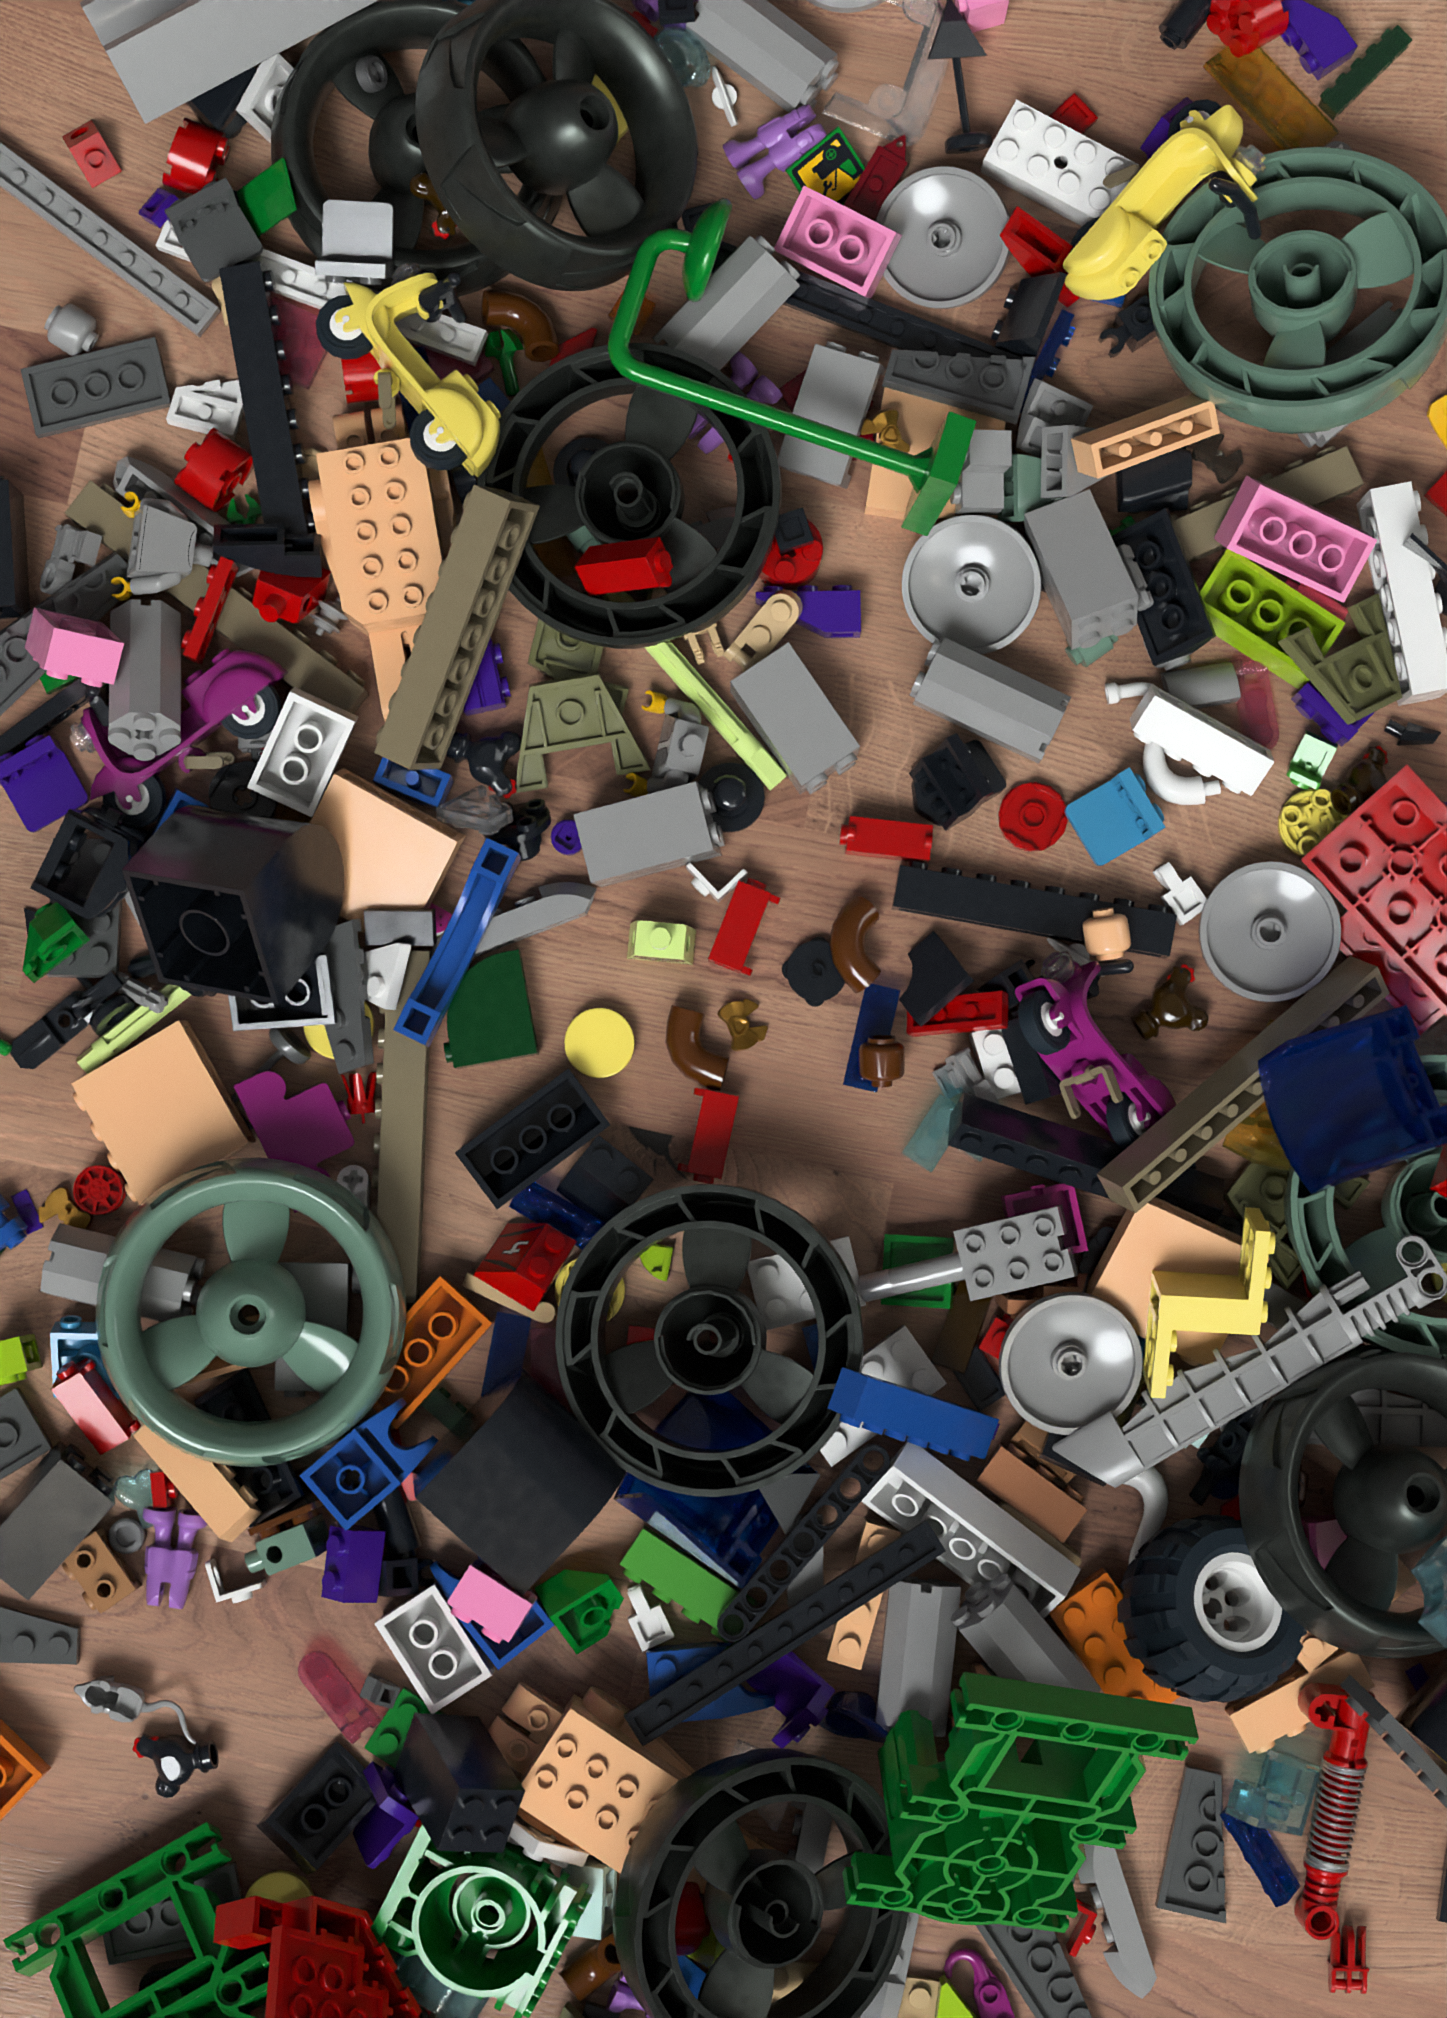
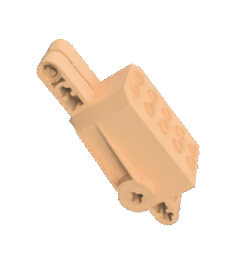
(382, 533)
(588, 1772)

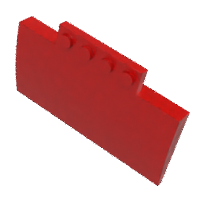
(1392, 879)

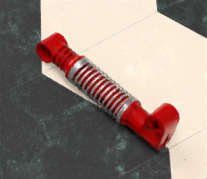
(1333, 1826)

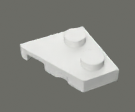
(384, 973)

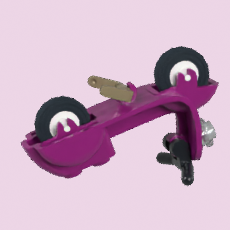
(230, 694)
(1063, 1033)

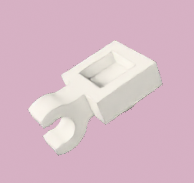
(1183, 897)
(648, 1623)

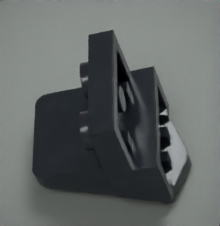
(954, 782)

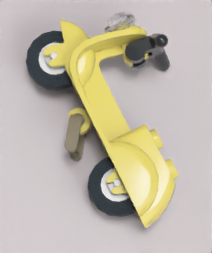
(1124, 242)
(452, 418)

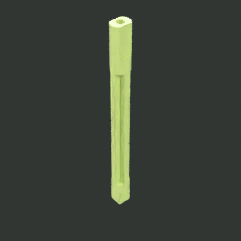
(712, 707)
(128, 1030)

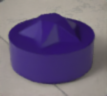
(566, 838)

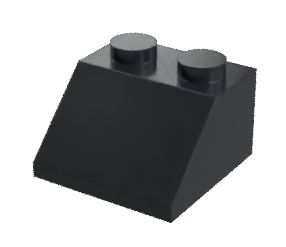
(604, 1181)

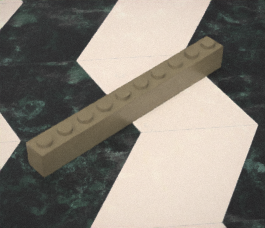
(240, 622)
(1234, 1088)
(402, 1134)

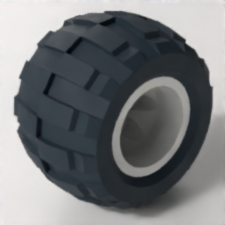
(1168, 1620)

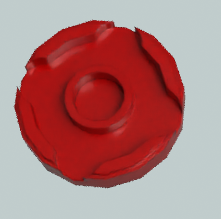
(1032, 817)

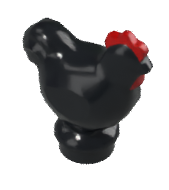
(487, 759)
(176, 1759)

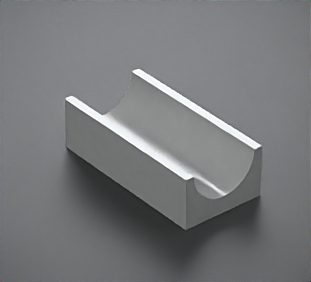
(186, 47)

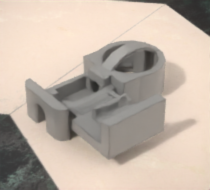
(69, 546)
(963, 1076)

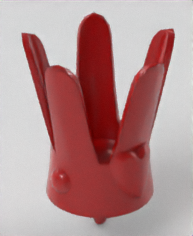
(357, 1100)

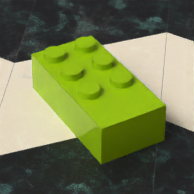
(1258, 610)

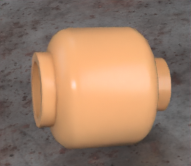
(1106, 934)

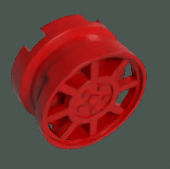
(100, 1190)

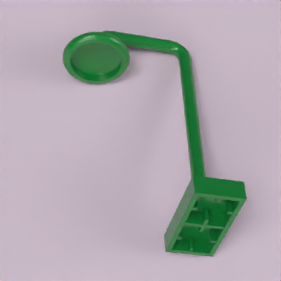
(931, 472)

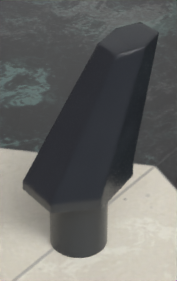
(1411, 733)

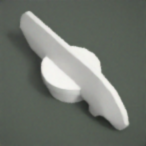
(724, 96)
(1077, 951)

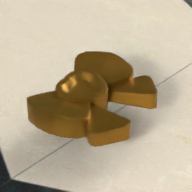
(885, 424)
(734, 1015)
(59, 1203)

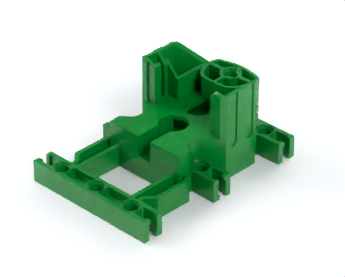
(1003, 1835)
(197, 1990)

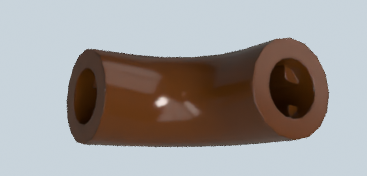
(526, 318)
(848, 945)
(688, 1052)
(591, 1968)

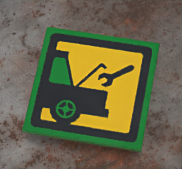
(828, 167)

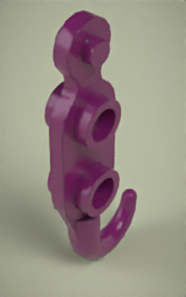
(987, 1988)

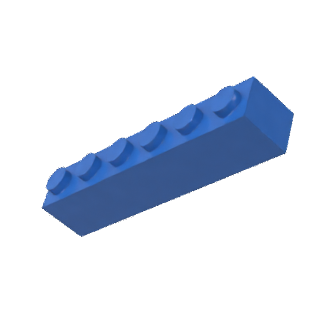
(912, 1415)

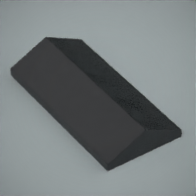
(1178, 618)
(272, 1484)

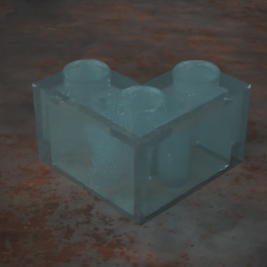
(931, 1136)
(1280, 1797)

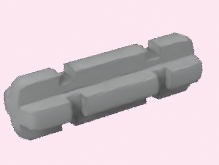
(1144, 597)
(142, 994)

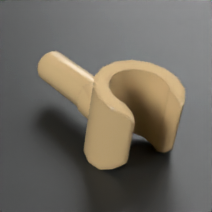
(217, 288)

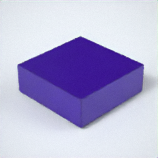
(154, 208)

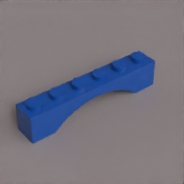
(459, 943)

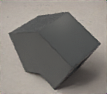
(380, 1691)

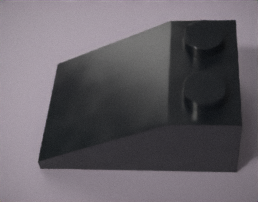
(1028, 314)
(305, 1005)
(320, 1809)

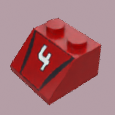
(525, 1261)

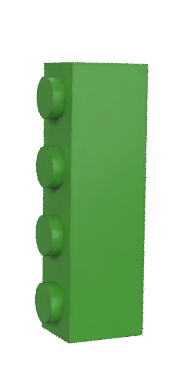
(681, 1580)

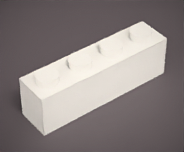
(1200, 740)

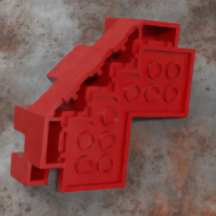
(319, 1958)

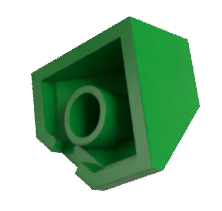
(50, 940)
(580, 1605)

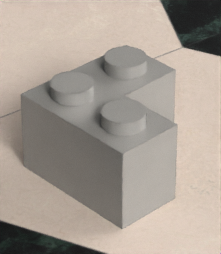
(982, 475)

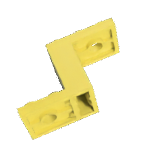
(1207, 1302)

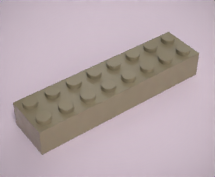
(456, 628)

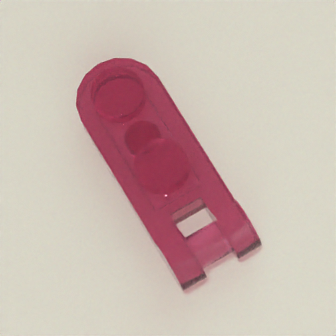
(1256, 704)
(336, 1694)

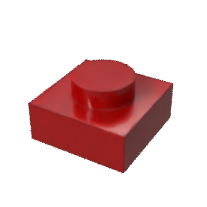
(162, 1490)

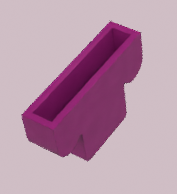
(295, 1128)

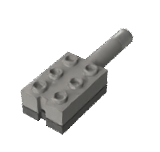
(990, 1258)

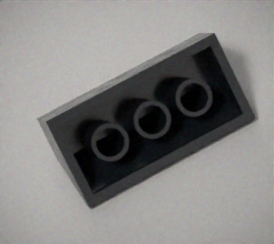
(532, 1138)

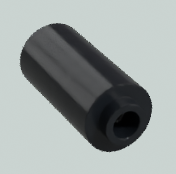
(1184, 22)
(396, 1518)

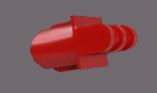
(1347, 1961)

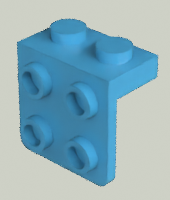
(1115, 817)

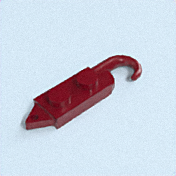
(878, 179)

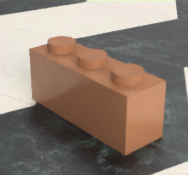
(1032, 1491)

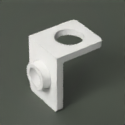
(705, 887)
(238, 1594)

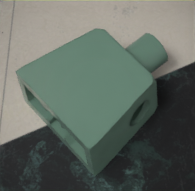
(1023, 488)
(289, 1546)

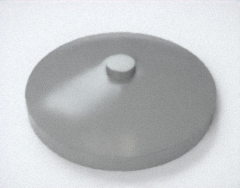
(948, 237)
(972, 583)
(1269, 931)
(1069, 1362)

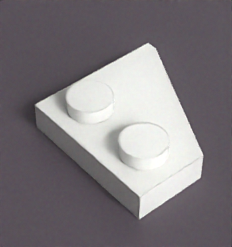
(207, 407)

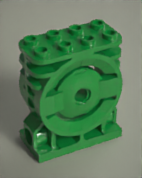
(503, 1880)

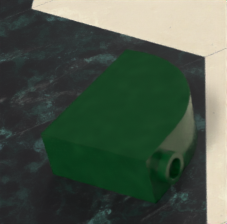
(491, 1014)

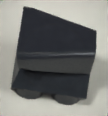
(218, 105)
(1155, 483)

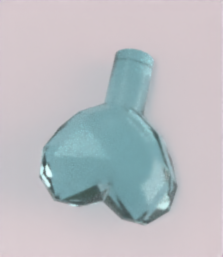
(135, 1492)

